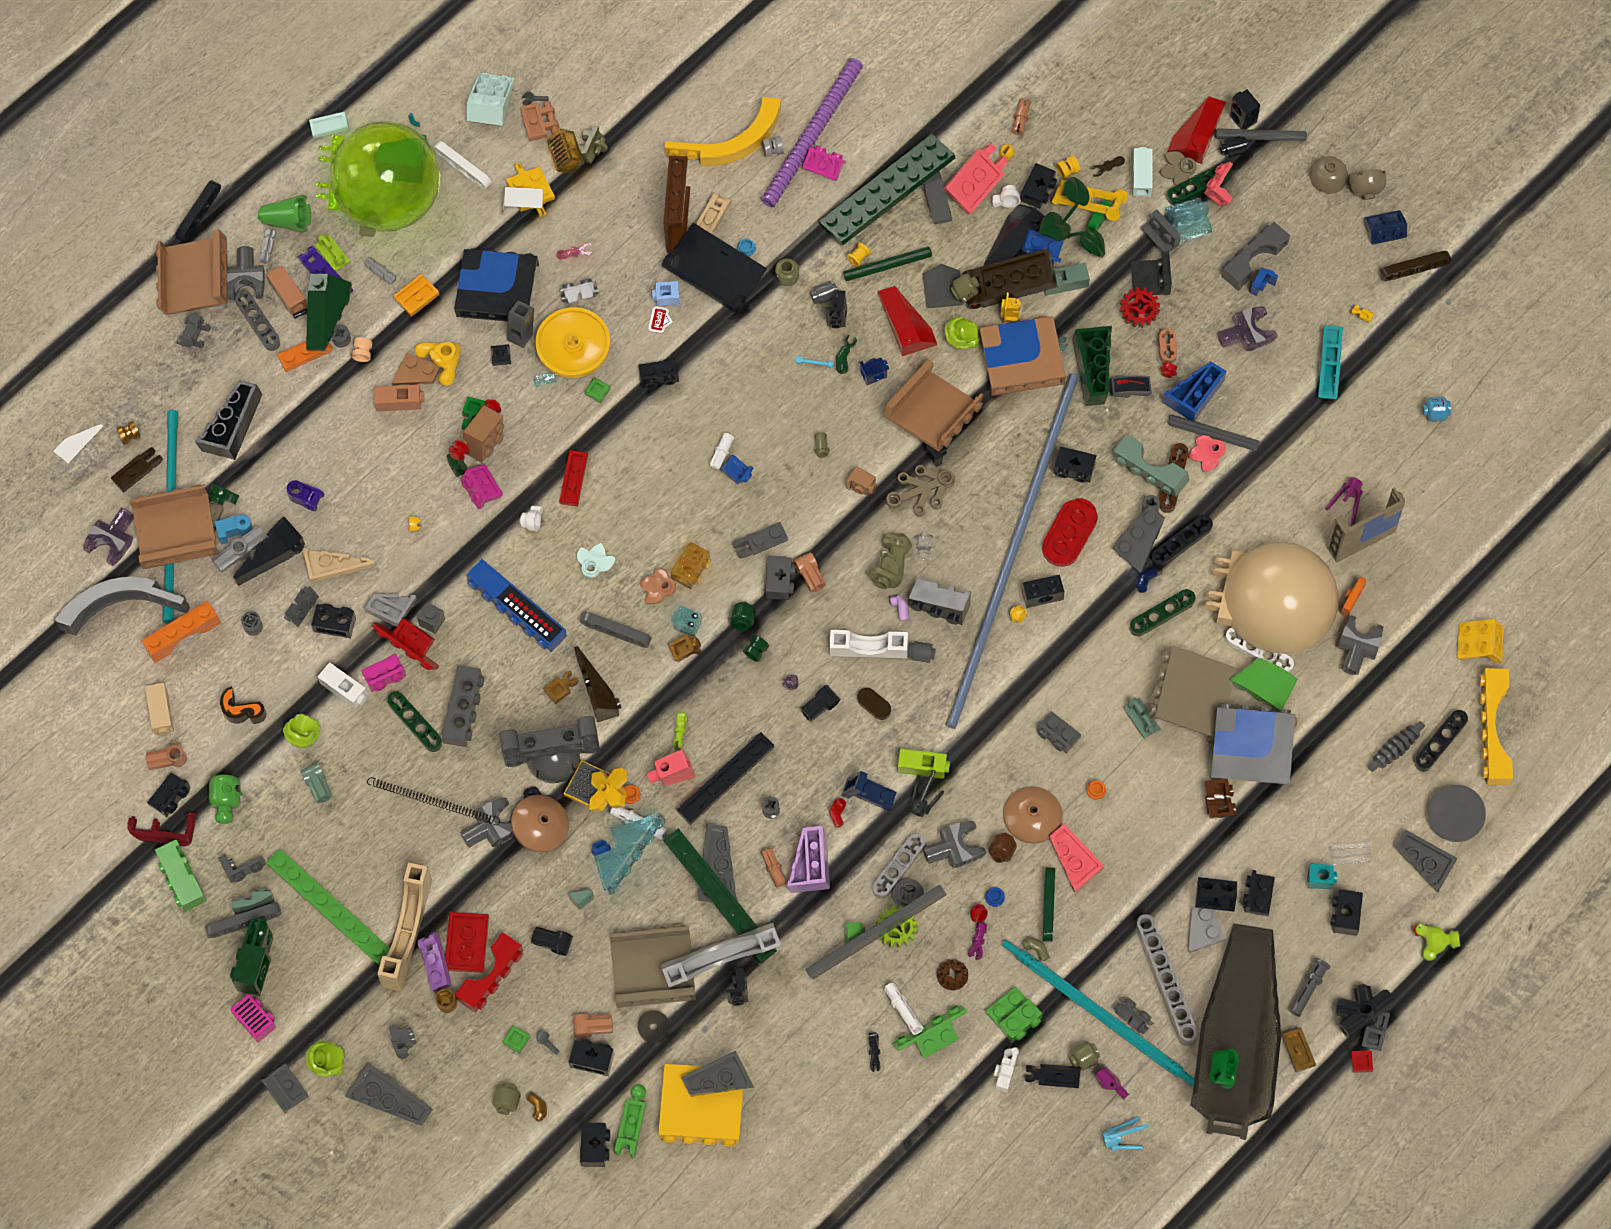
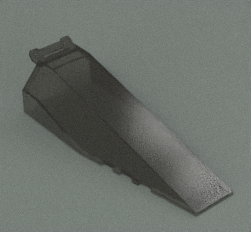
(1243, 1018)

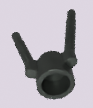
(919, 806)

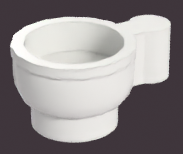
(1008, 198)
(532, 519)

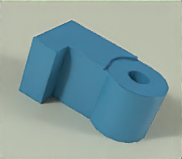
(232, 527)

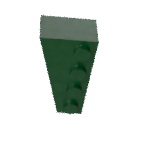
(1093, 362)

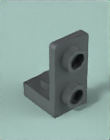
(238, 874)

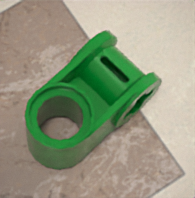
(1224, 1066)

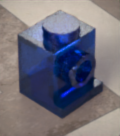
(873, 370)

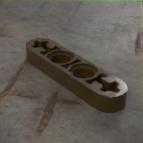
(1415, 266)

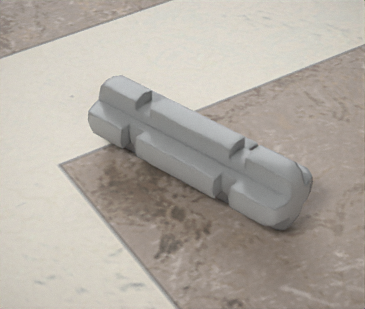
(267, 246)
(380, 271)

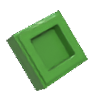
(597, 390)
(516, 1039)

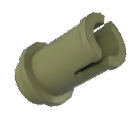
(821, 445)

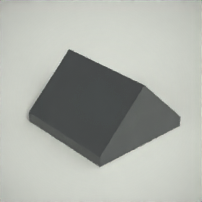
(938, 286)

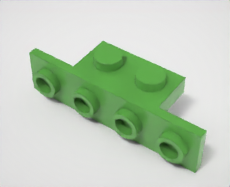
(934, 1034)

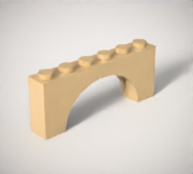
(396, 963)

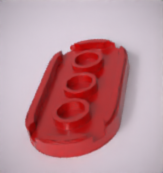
(1069, 532)

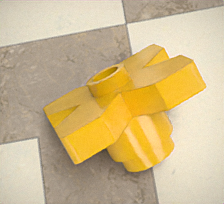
(609, 789)

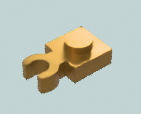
(559, 688)

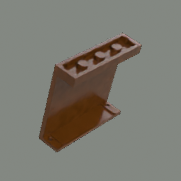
(676, 202)

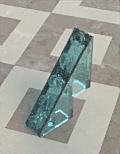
(629, 844)

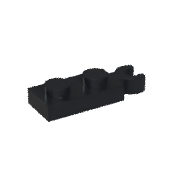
(1054, 1075)

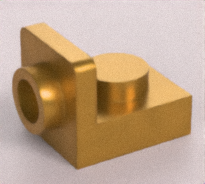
(684, 647)

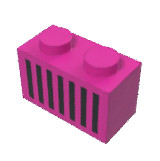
(253, 1018)

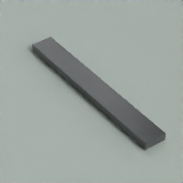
(876, 932)

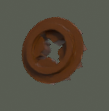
(947, 982)

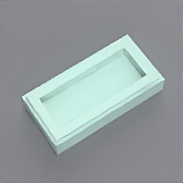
(329, 125)

